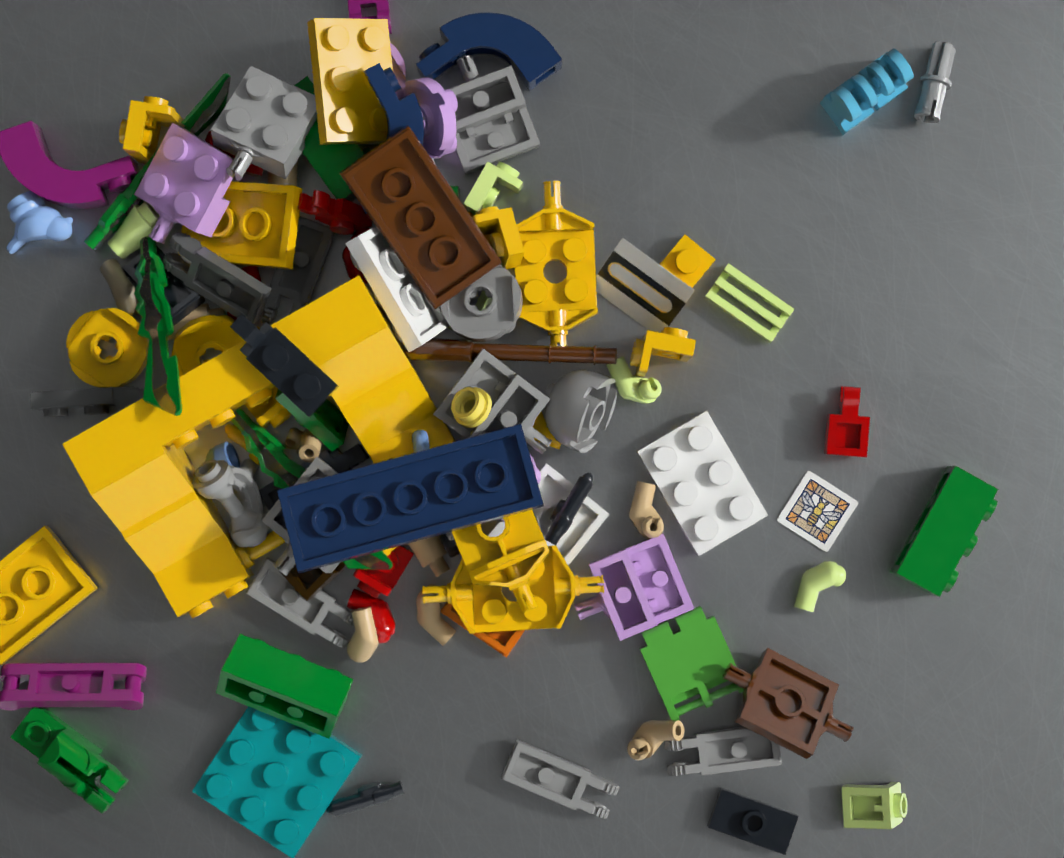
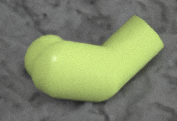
(631, 386)
(817, 579)

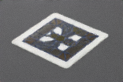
(817, 511)

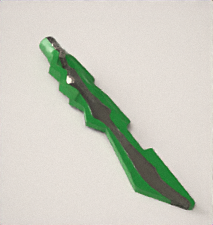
(195, 122)
(162, 372)
(287, 472)

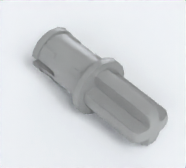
(935, 82)

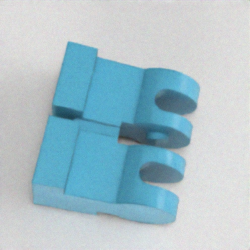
(869, 88)

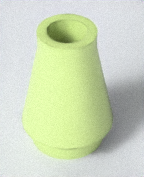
(134, 228)

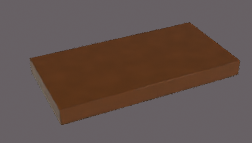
(420, 217)

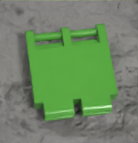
(688, 661)

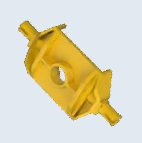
(564, 238)
(506, 558)
(488, 610)

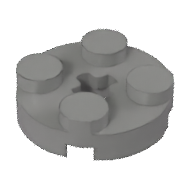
(497, 318)

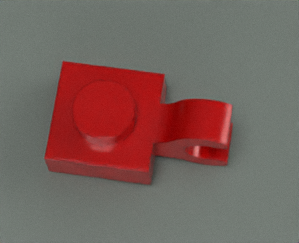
(847, 432)

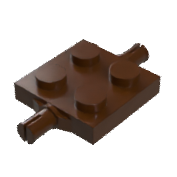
(787, 703)

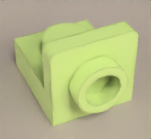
(484, 190)
(873, 806)

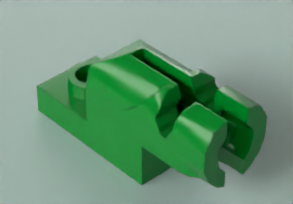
(69, 757)

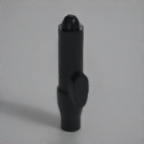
(567, 509)
(367, 796)

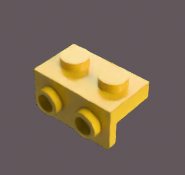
(142, 128)
(670, 344)

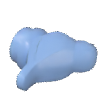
(35, 221)

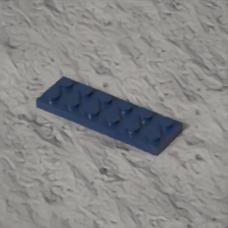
(410, 498)

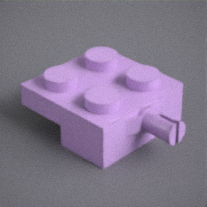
(186, 184)
(639, 588)

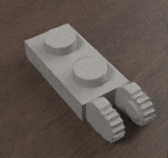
(279, 595)
(725, 752)
(555, 778)

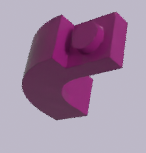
(31, 163)

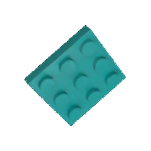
(276, 778)

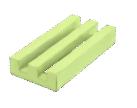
(778, 322)

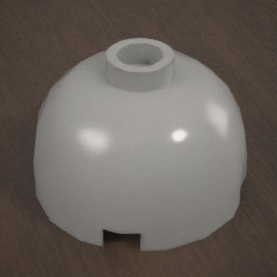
(578, 406)

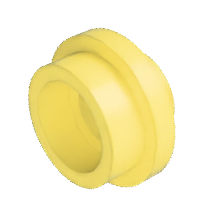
(471, 406)

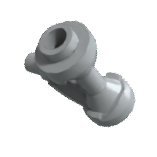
(238, 495)

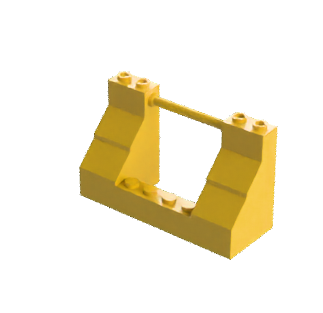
(145, 478)

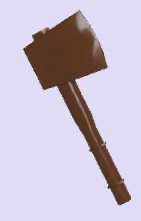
(465, 351)

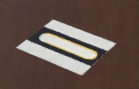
(642, 287)

